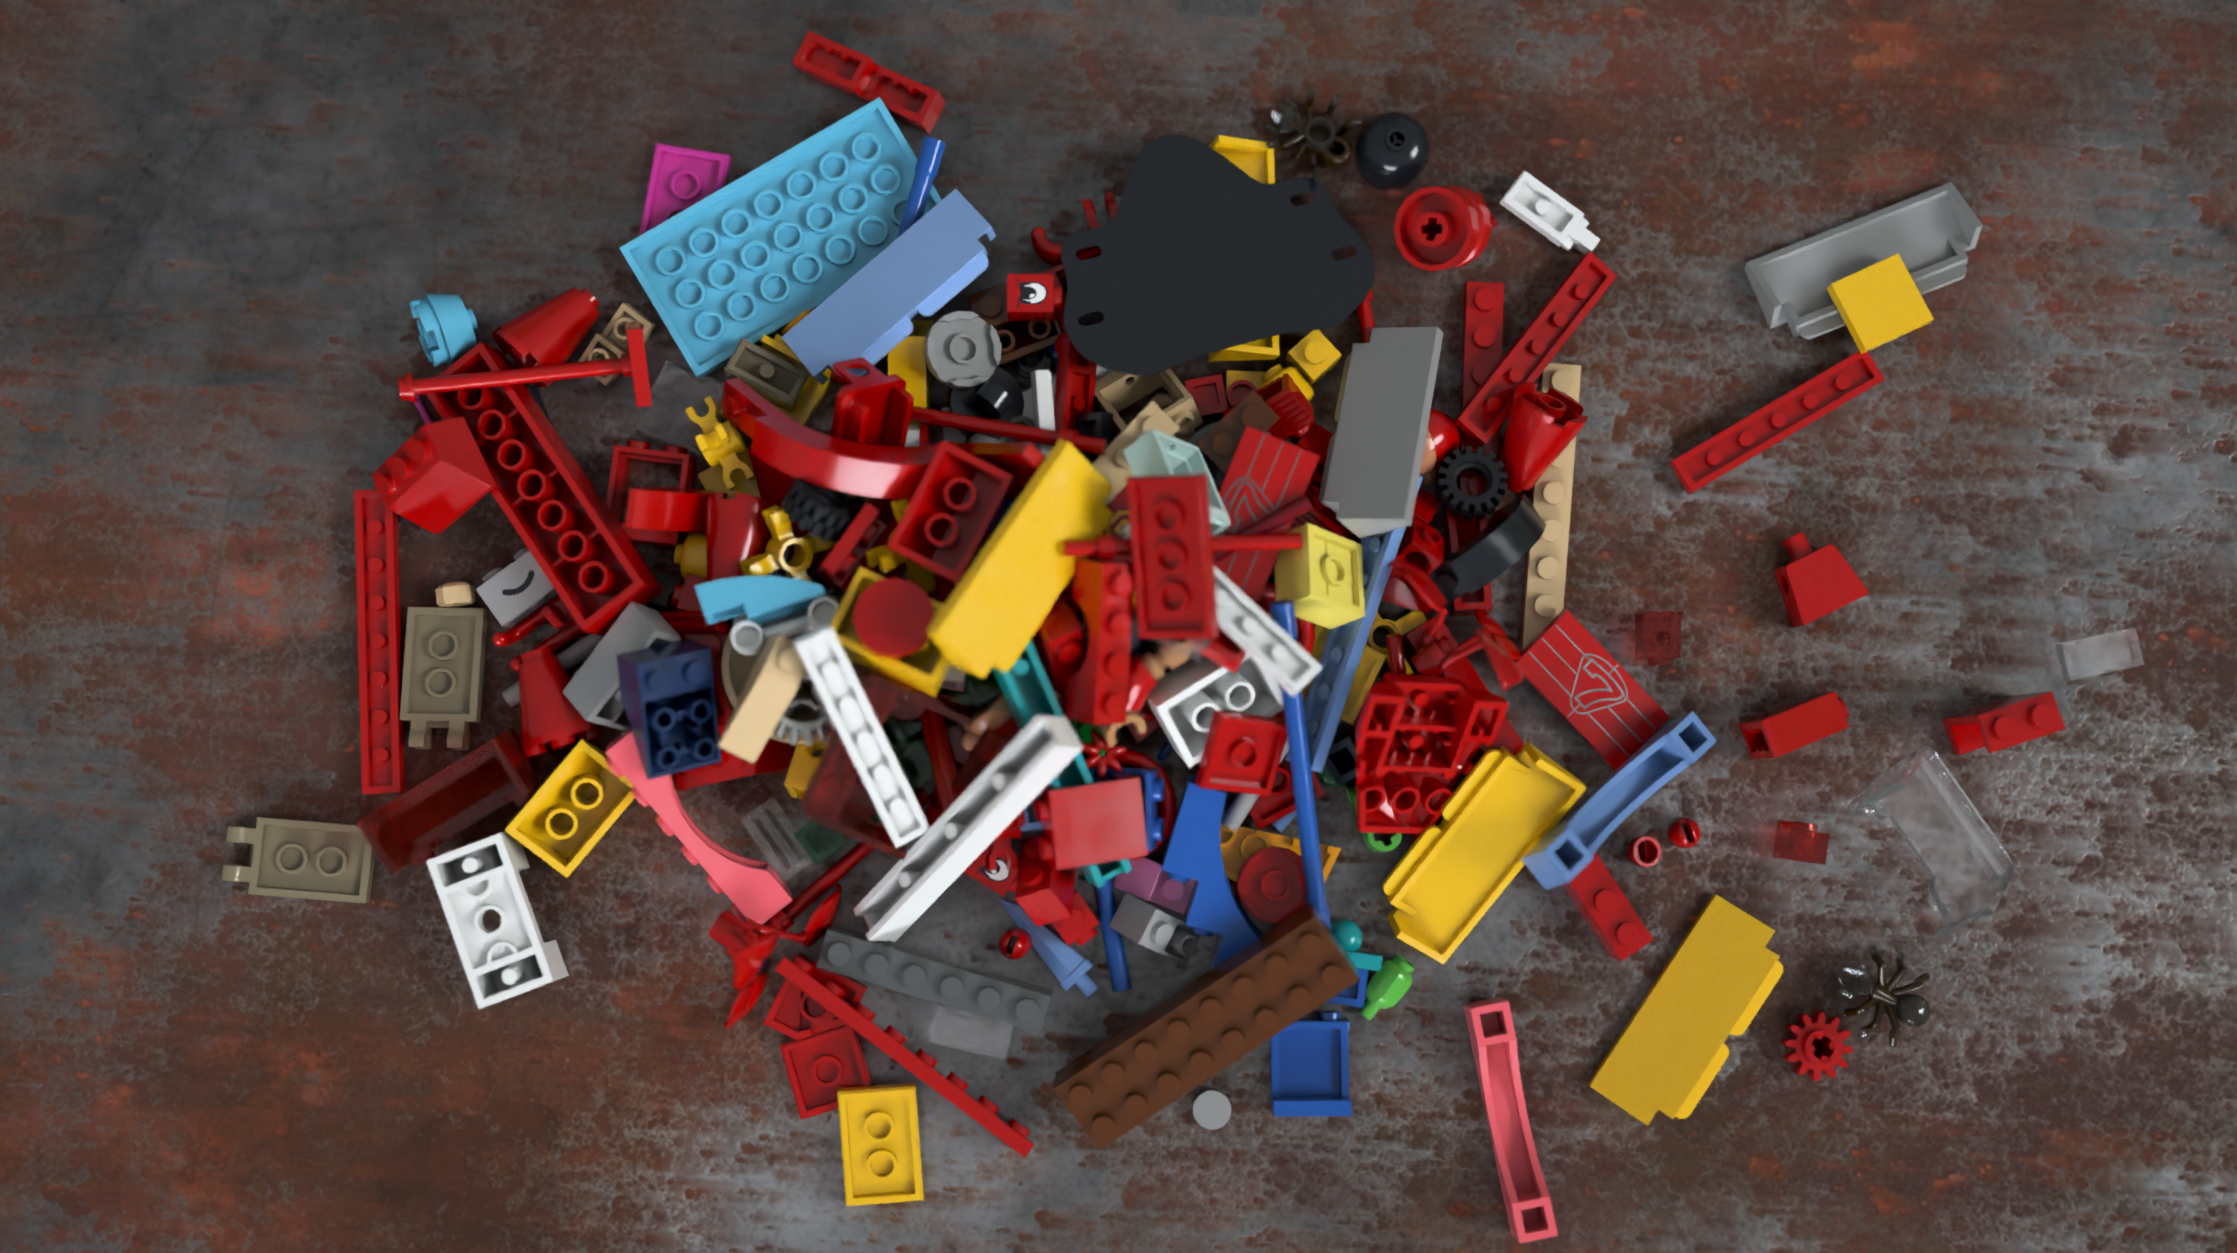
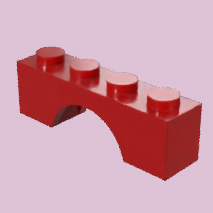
(1106, 596)

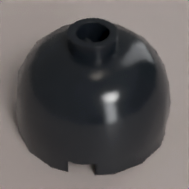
(1385, 163)

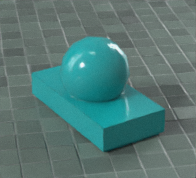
(1351, 938)

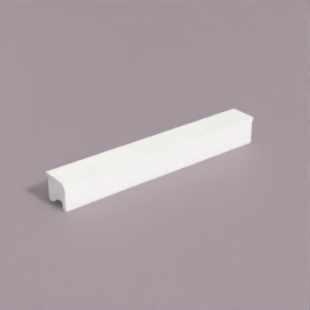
(969, 826)

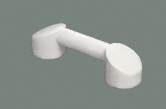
(750, 638)

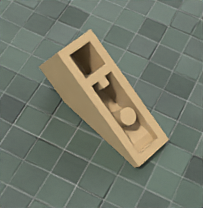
(763, 699)

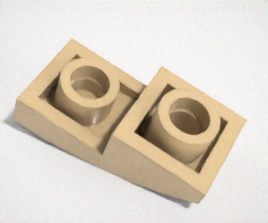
(614, 340)

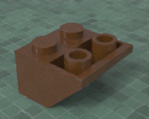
(1016, 337)

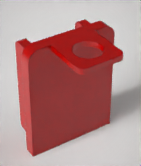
(872, 407)

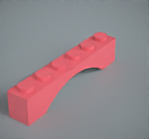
(748, 882)
(1512, 1141)

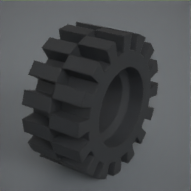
(1471, 461)
(820, 510)

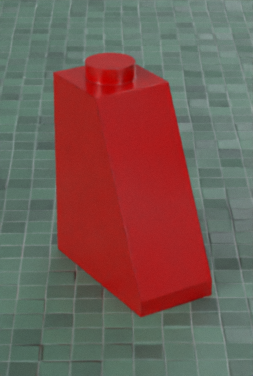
(1794, 725)

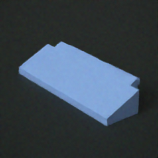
(905, 279)

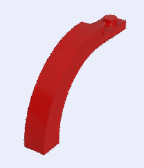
(823, 458)

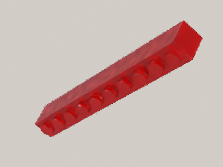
(1593, 887)

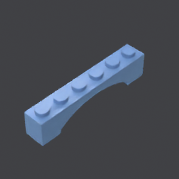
(1578, 836)

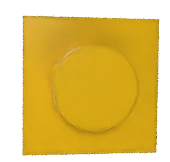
(1313, 356)

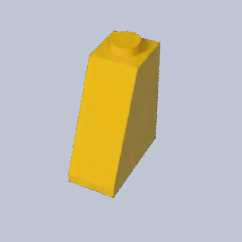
(909, 363)

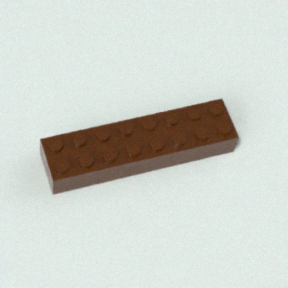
(1205, 1027)

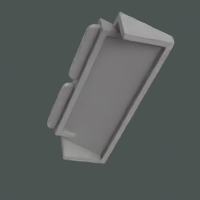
(1925, 230)
(1381, 429)

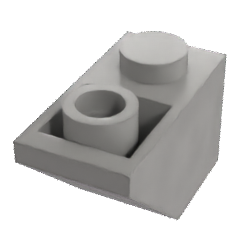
(1154, 928)

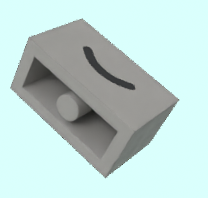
(516, 589)

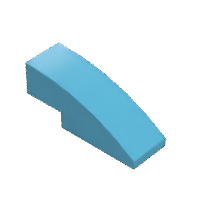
(757, 596)

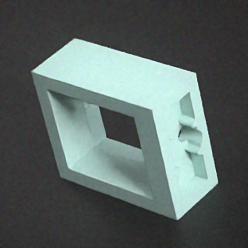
(1165, 455)

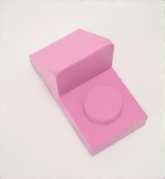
(1153, 885)

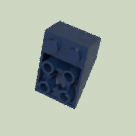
(671, 706)

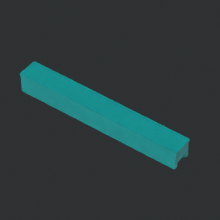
(1030, 695)

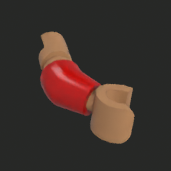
(1143, 675)

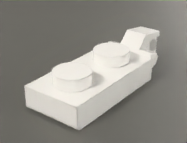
(1549, 214)

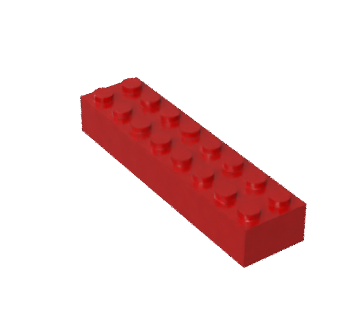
(548, 497)

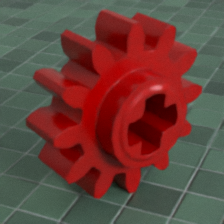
(1828, 1038)

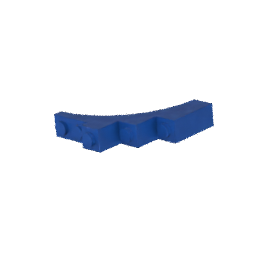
(1196, 854)

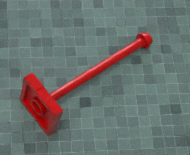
(629, 364)

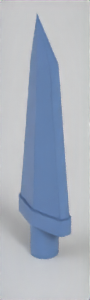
(1062, 959)

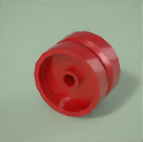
(1442, 227)

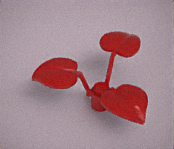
(1441, 652)
(750, 954)

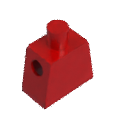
(1815, 581)

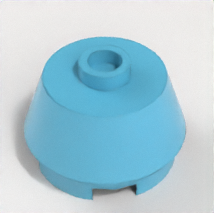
(444, 327)

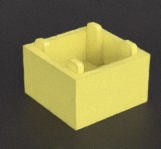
(1322, 577)

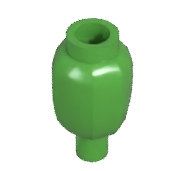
(1387, 985)

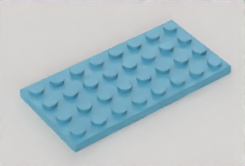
(777, 237)

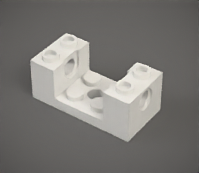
(512, 956)

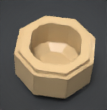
(455, 594)

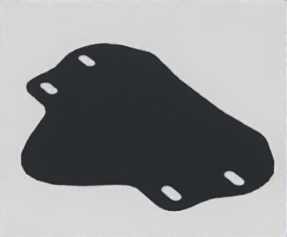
(1208, 262)

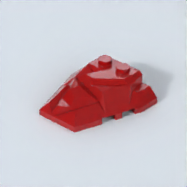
(1415, 745)

